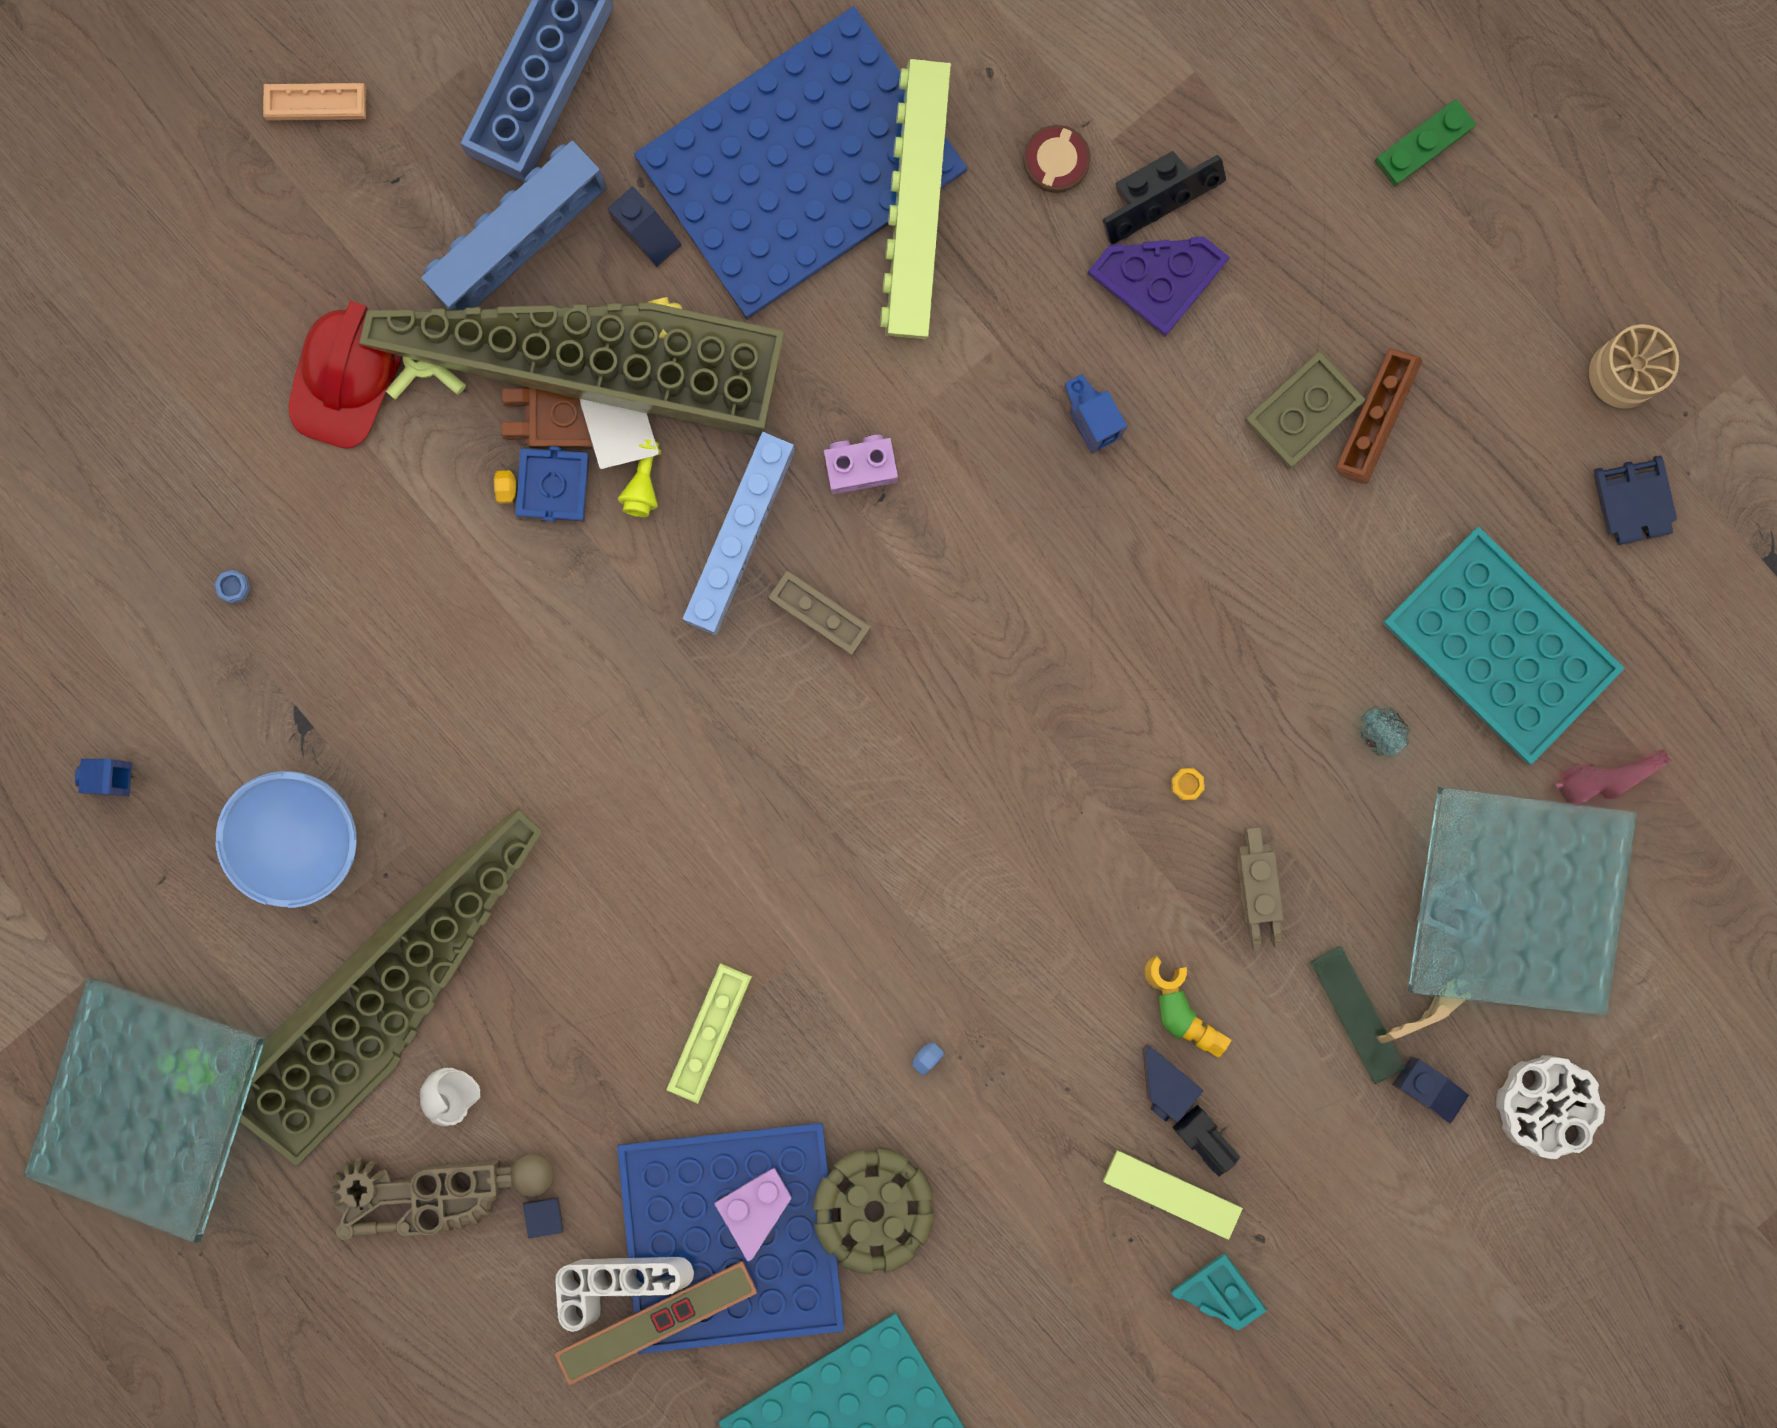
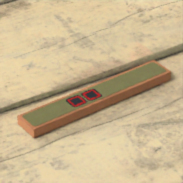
(655, 1322)

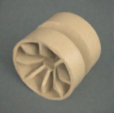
(1634, 366)

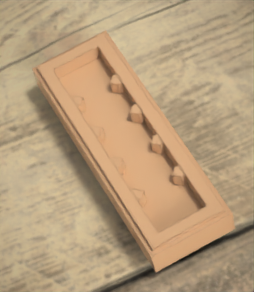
(314, 101)

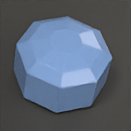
(232, 586)
(927, 1058)

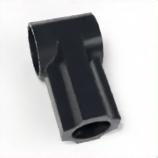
(1201, 1134)

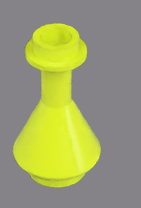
(639, 494)

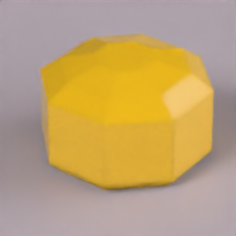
(505, 487)
(1187, 784)

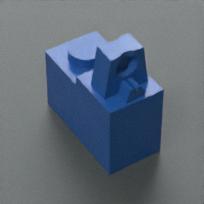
(1094, 414)

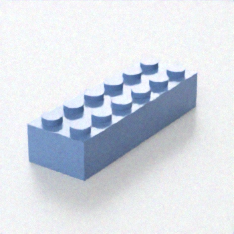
(534, 83)
(515, 229)

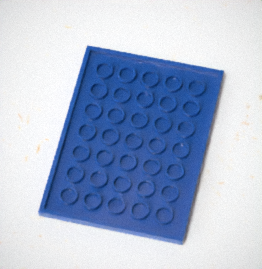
(789, 163)

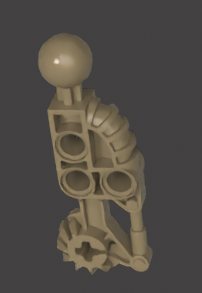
(455, 1205)

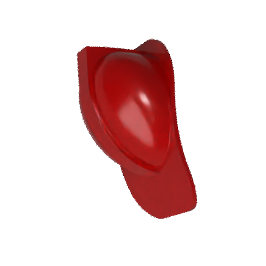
(339, 380)

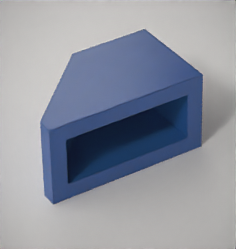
(103, 777)

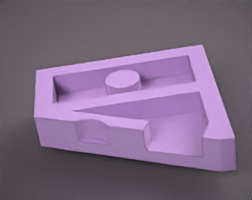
(754, 1210)

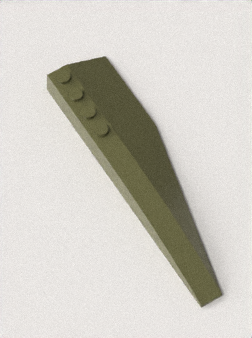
(611, 355)
(370, 1007)

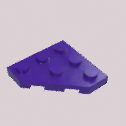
(1159, 276)

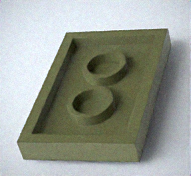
(1304, 410)

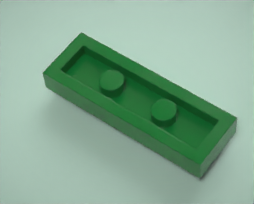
(1425, 142)

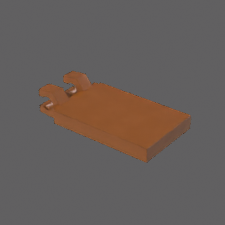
(549, 419)

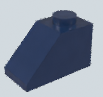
(644, 226)
(1167, 1086)
(1431, 1089)

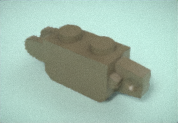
(1259, 888)

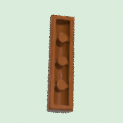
(1378, 415)

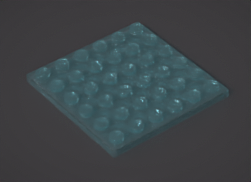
(1522, 901)
(144, 1109)

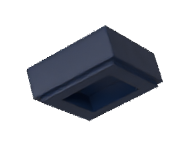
(543, 1217)

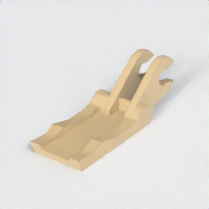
(1439, 1009)

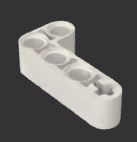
(624, 1283)

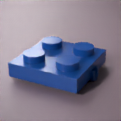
(552, 484)

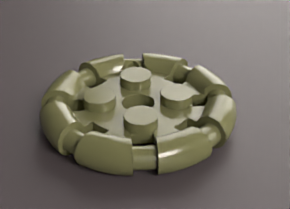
(893, 1216)

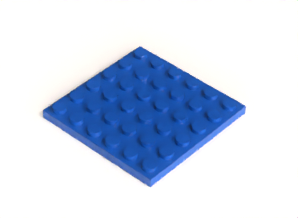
(672, 1213)

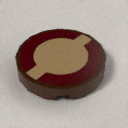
(1056, 158)

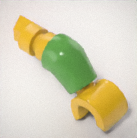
(1177, 1014)

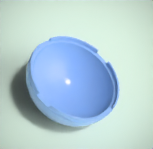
(286, 839)

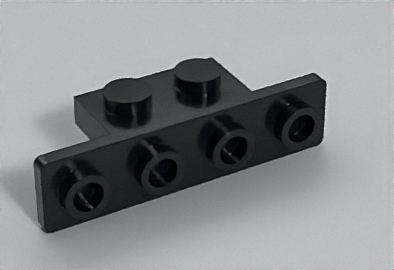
(1158, 191)

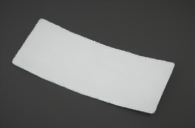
(617, 433)

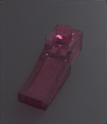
(1585, 781)

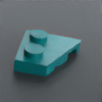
(1222, 1293)

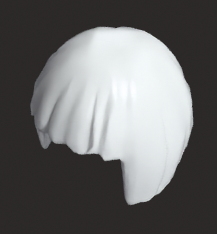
(448, 1096)

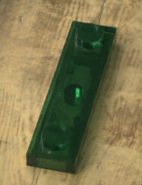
(1357, 1014)

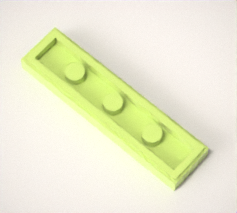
(709, 1033)
(1172, 1194)

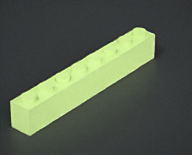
(917, 199)

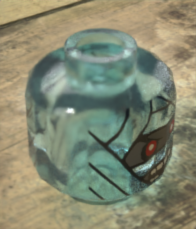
(1384, 731)

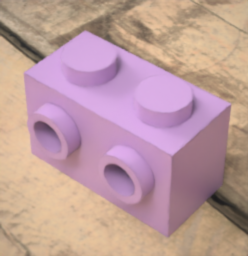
(860, 464)

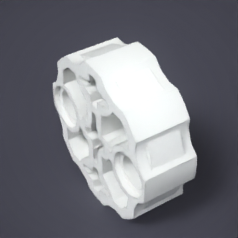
(1549, 1073)

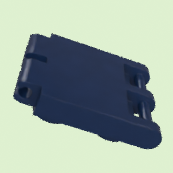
(1636, 501)

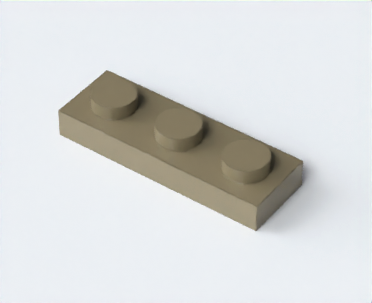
(819, 613)

